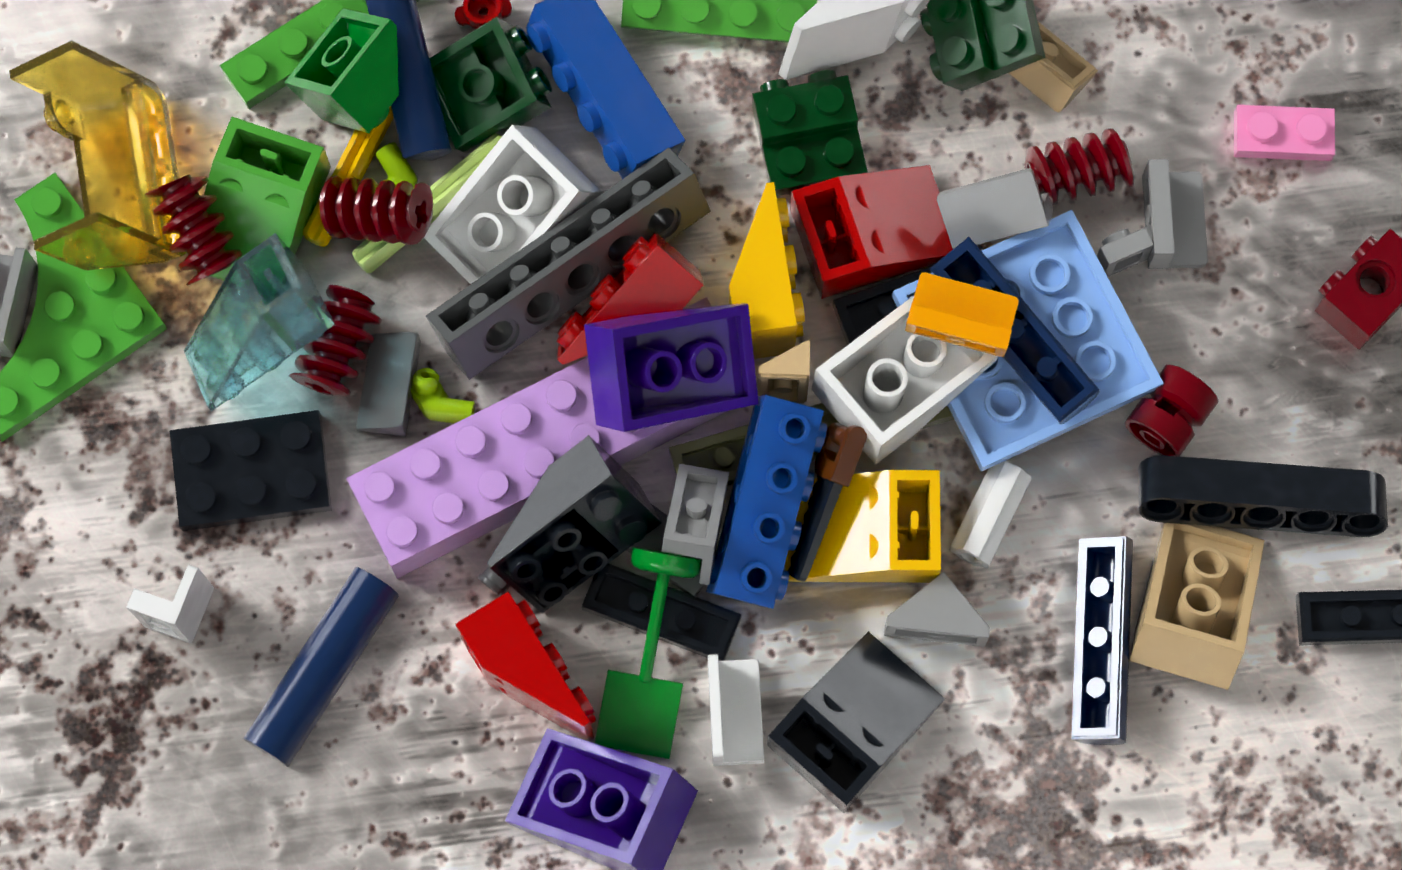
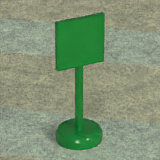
(641, 710)

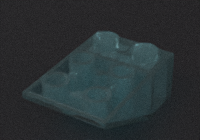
(255, 321)

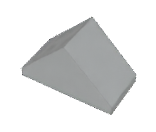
(938, 615)

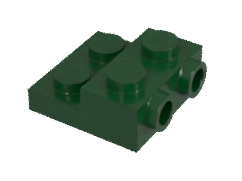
(981, 39)
(488, 83)
(808, 131)

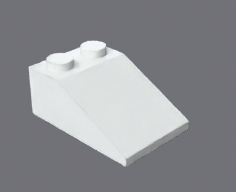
(846, 32)
(509, 202)
(894, 381)

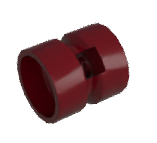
(1168, 416)

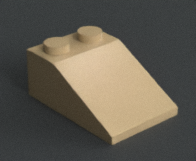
(1198, 603)

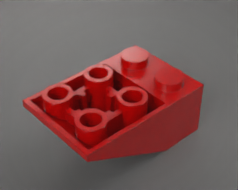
(869, 227)
(651, 282)
(513, 661)

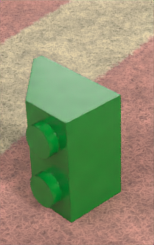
(350, 71)

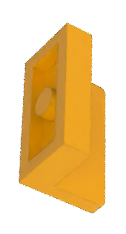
(962, 314)

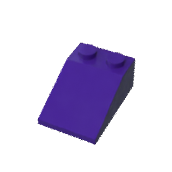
(671, 366)
(602, 803)

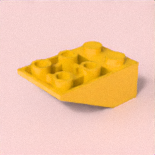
(766, 278)
(881, 530)

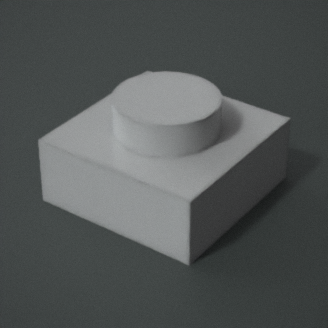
(1124, 250)

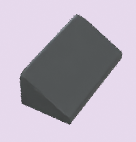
(388, 383)

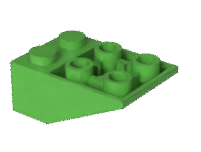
(264, 185)

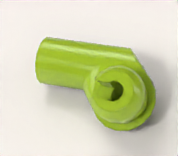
(395, 165)
(434, 401)

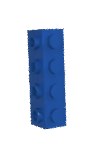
(603, 83)
(766, 501)

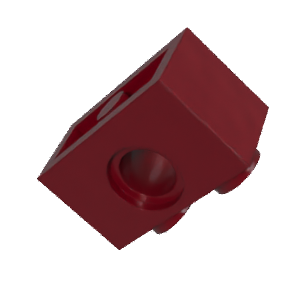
(1352, 309)

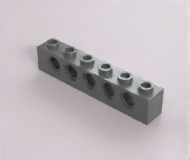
(566, 263)

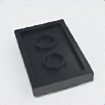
(250, 470)

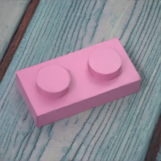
(1284, 132)

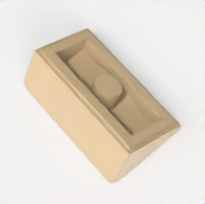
(1057, 76)
(787, 375)

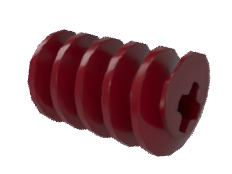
(1080, 164)
(376, 210)
(194, 226)
(331, 352)

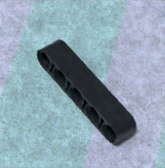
(1262, 496)

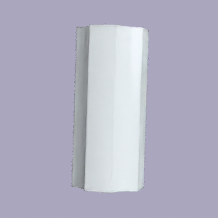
(990, 514)

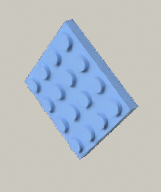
(1076, 302)

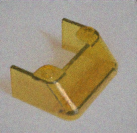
(120, 153)

